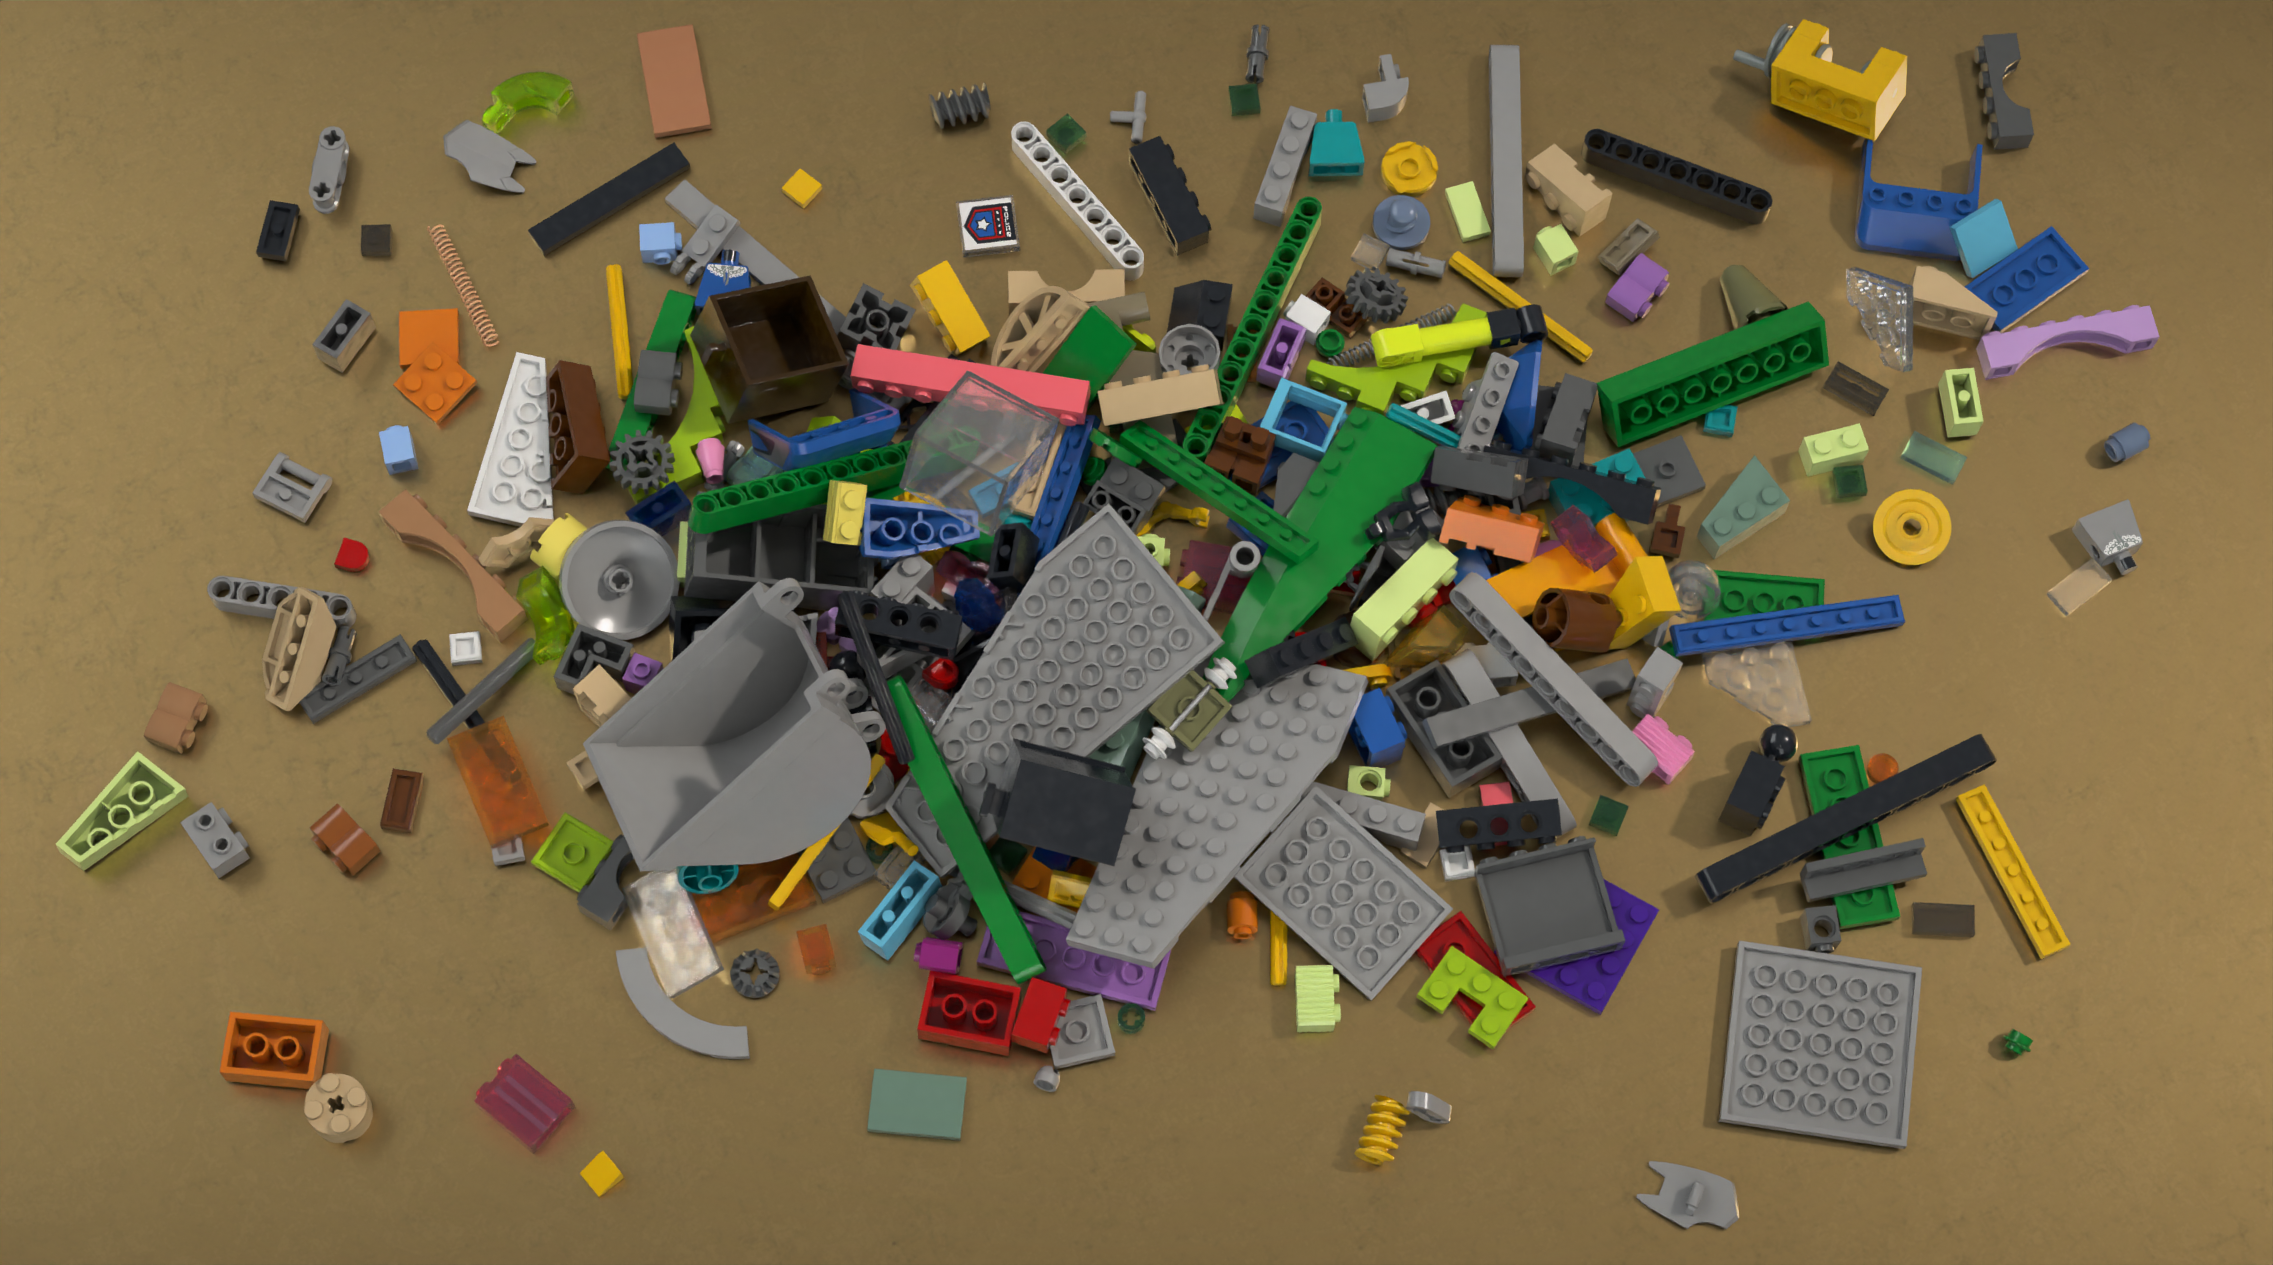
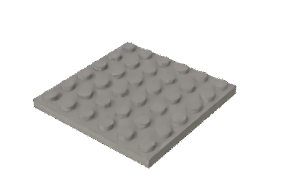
(1821, 1044)

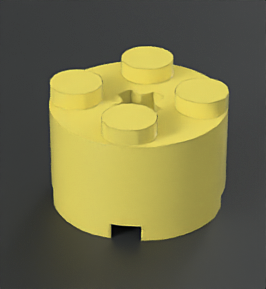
(556, 542)

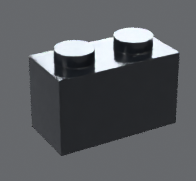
(1013, 556)

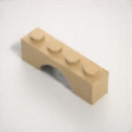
(1102, 286)

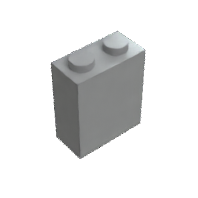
(904, 576)

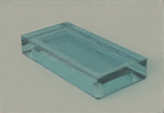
(1933, 457)

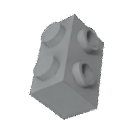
(215, 839)

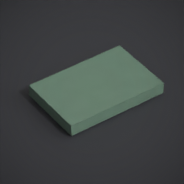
(917, 1104)

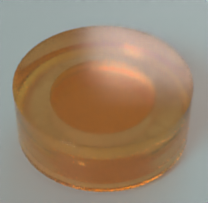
(1881, 767)

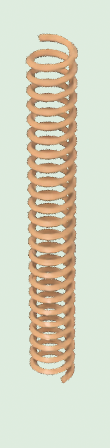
(462, 284)

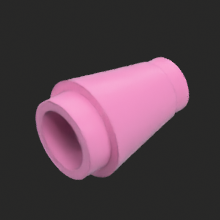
(711, 458)

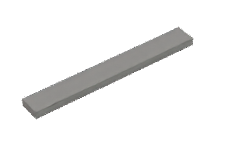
(761, 263)

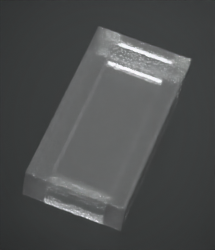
(2079, 587)

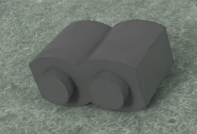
(656, 382)

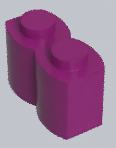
(939, 955)

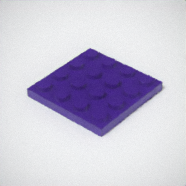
(1596, 977)

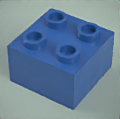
(1376, 732)

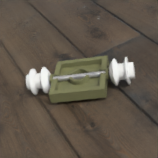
(1189, 709)

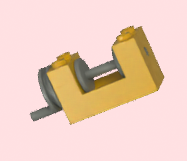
(1817, 88)

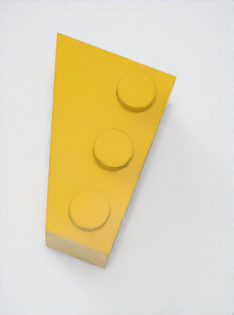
(949, 308)
(1644, 599)

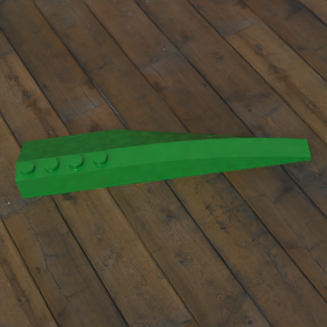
(1351, 484)

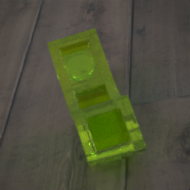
(525, 92)
(549, 615)

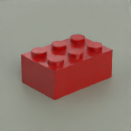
(969, 1013)

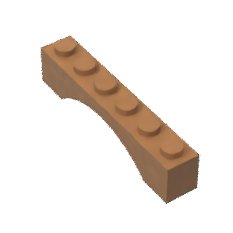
(415, 525)

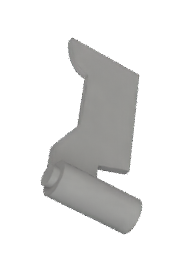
(1241, 564)

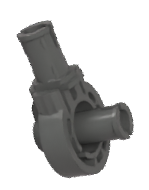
(952, 907)

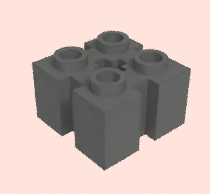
(871, 310)

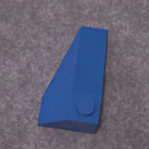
(908, 528)

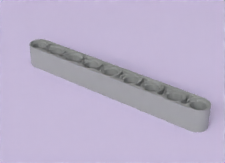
(1506, 161)
(1553, 679)

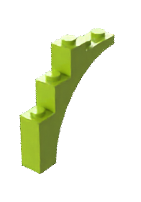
(1376, 385)
(699, 423)

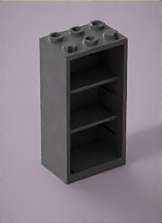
(773, 549)

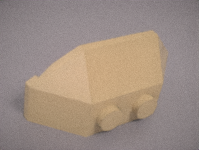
(297, 648)

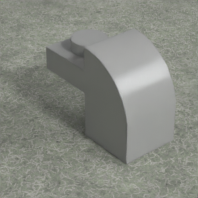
(1388, 97)

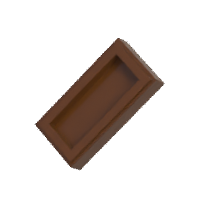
(401, 800)

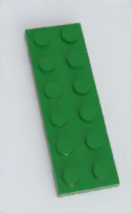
(1829, 779)

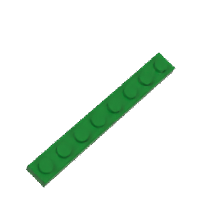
(1219, 492)

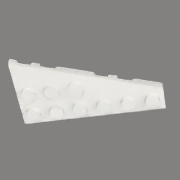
(516, 463)

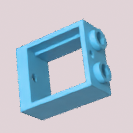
(1310, 398)

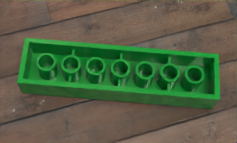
(1713, 374)

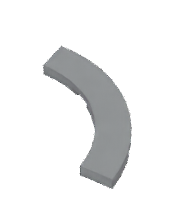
(672, 1021)

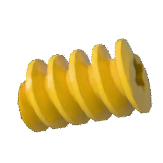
(1381, 1130)

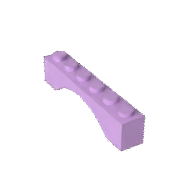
(2122, 330)

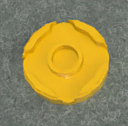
(1409, 169)

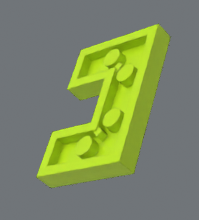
(1461, 973)

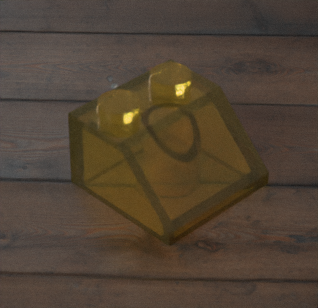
(1429, 640)

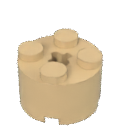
(334, 1091)

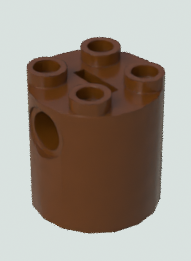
(1576, 619)

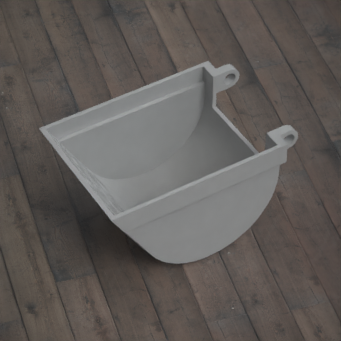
(737, 744)

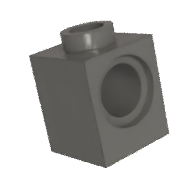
(1824, 917)

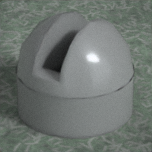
(1047, 1079)

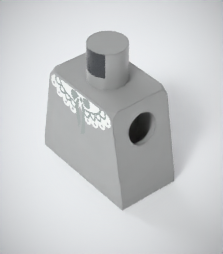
(2111, 536)

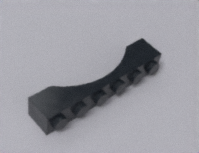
(1628, 498)

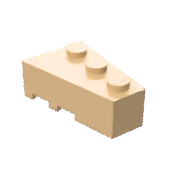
(1568, 190)
(600, 696)

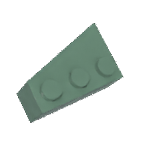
(1743, 510)

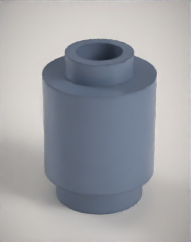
(2127, 442)

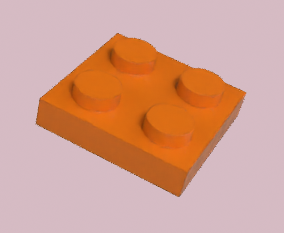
(435, 383)

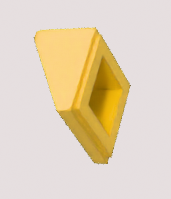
(601, 1174)

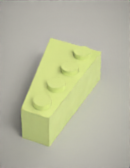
(1402, 597)
(120, 811)

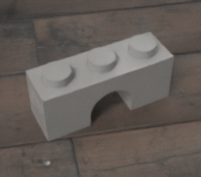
(1654, 683)

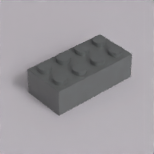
(1434, 693)

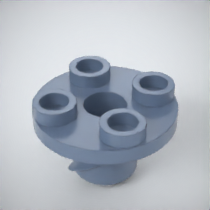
(1401, 222)

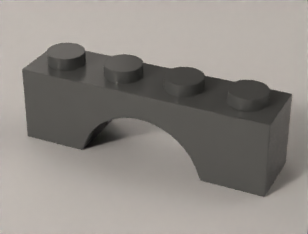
(2008, 123)
(602, 898)

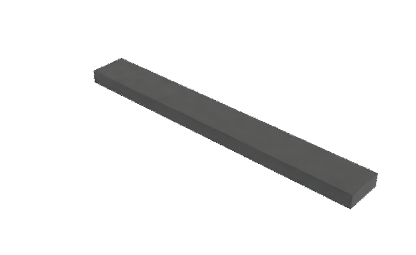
(1519, 706)

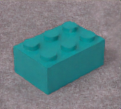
(1565, 493)

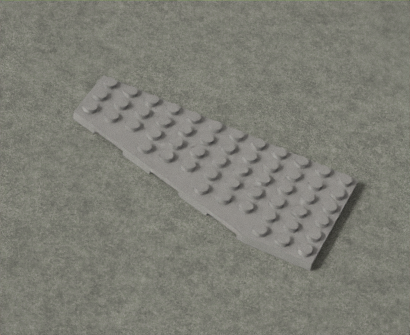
(1064, 670)
(1211, 808)

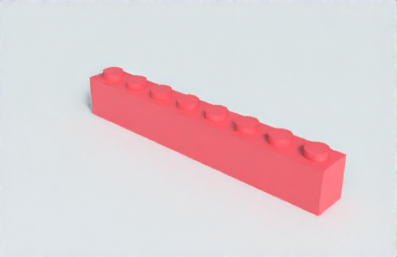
(932, 378)

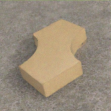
(506, 549)

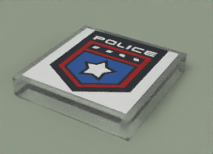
(988, 226)

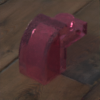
(1581, 539)

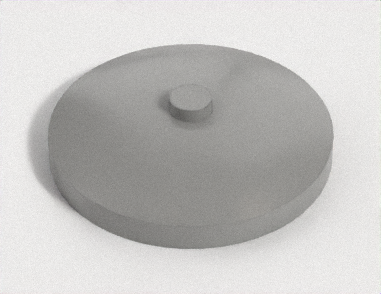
(619, 579)

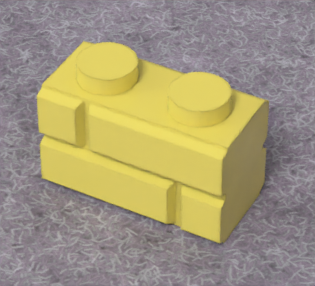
(845, 512)

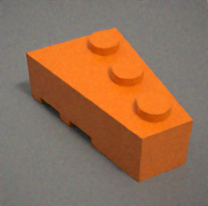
(1492, 528)

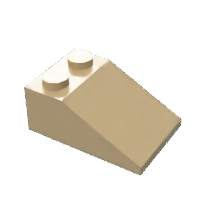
(1948, 305)

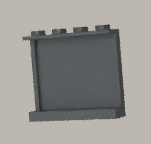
(1547, 906)

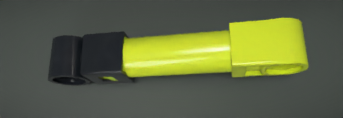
(1496, 329)

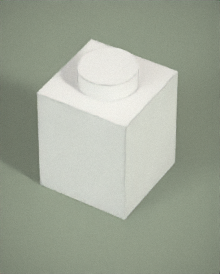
(1309, 315)

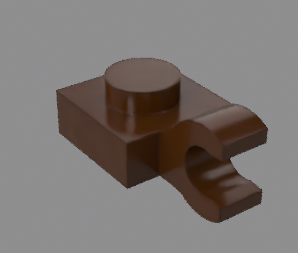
(1667, 535)

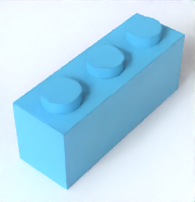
(899, 910)

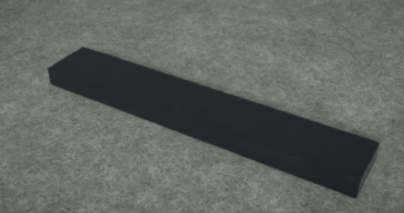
(609, 198)

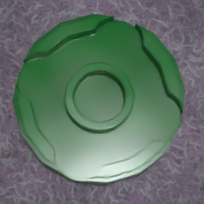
(1115, 448)

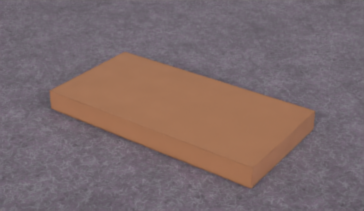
(674, 81)

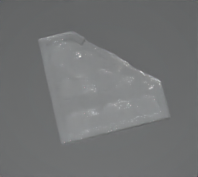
(1885, 313)
(1762, 680)

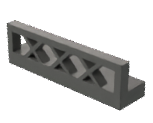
(1863, 870)

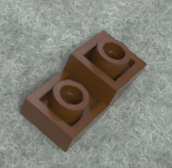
(1334, 300)

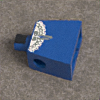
(722, 278)

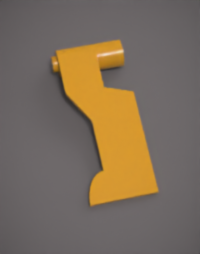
(1559, 569)

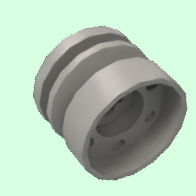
(1188, 347)

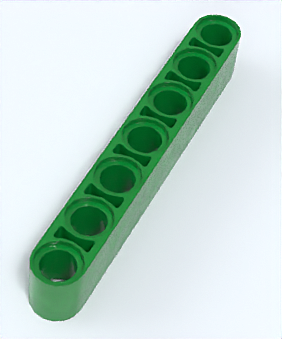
(667, 336)

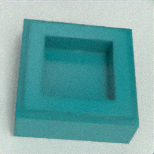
(1721, 421)

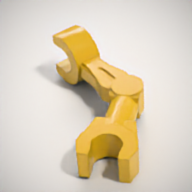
(1197, 516)

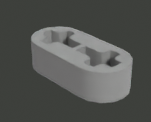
(1428, 1107)

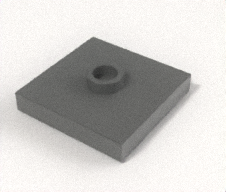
(1671, 469)

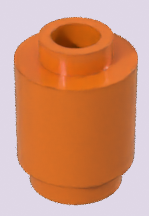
(1242, 915)

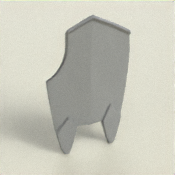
(485, 155)
(1693, 1196)

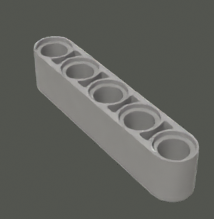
(269, 595)

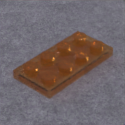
(497, 782)
(746, 899)

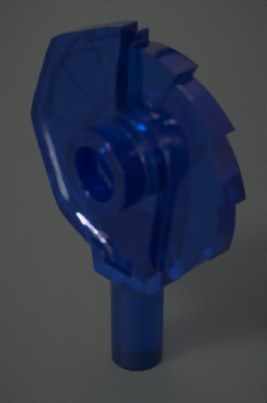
(977, 604)

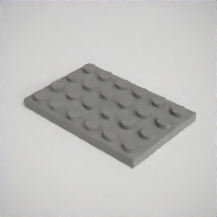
(1343, 892)

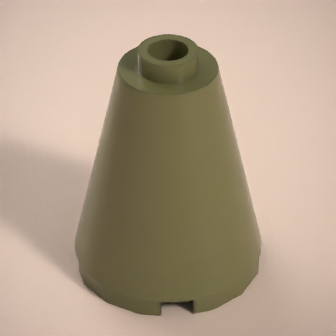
(1747, 297)

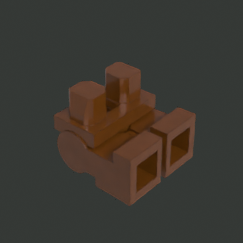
(1242, 452)

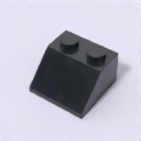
(1202, 304)

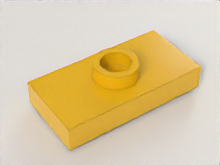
(1068, 888)

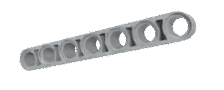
(1519, 759)

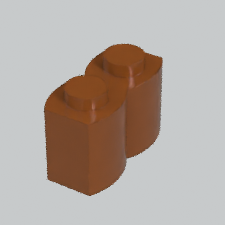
(344, 840)

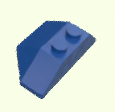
(1520, 405)

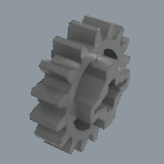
(1376, 295)
(642, 474)

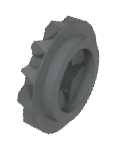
(764, 983)

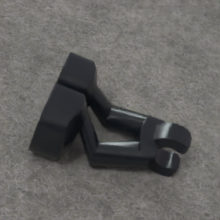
(1423, 517)

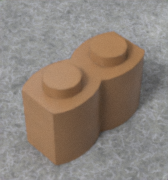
(175, 718)

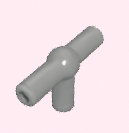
(1136, 117)

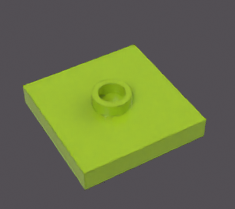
(572, 852)

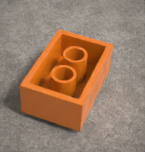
(274, 1050)

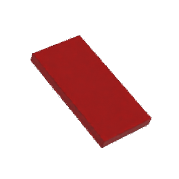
(1464, 937)

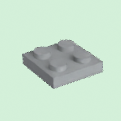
(1083, 1034)

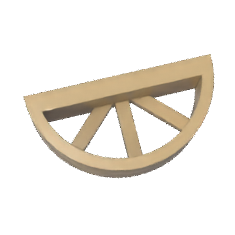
(1037, 328)

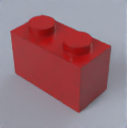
(1040, 1014)

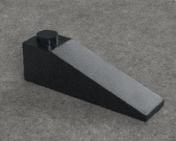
(692, 615)

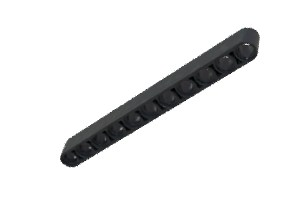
(1845, 818)

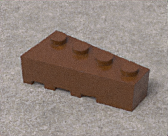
(575, 427)

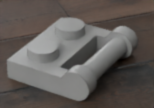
(288, 495)

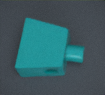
(1336, 148)

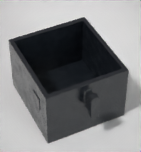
(1061, 802)

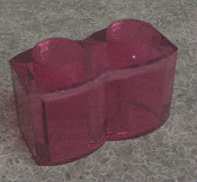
(957, 566)

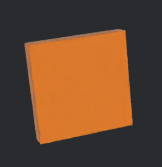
(422, 328)

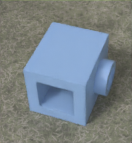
(659, 242)

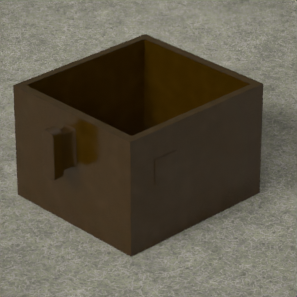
(769, 349)

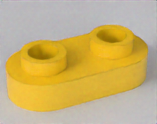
(1377, 675)

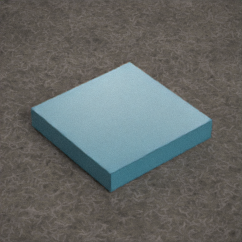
(1983, 238)

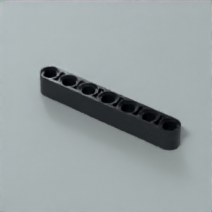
(1691, 175)

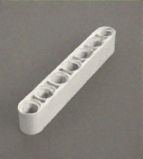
(1074, 188)

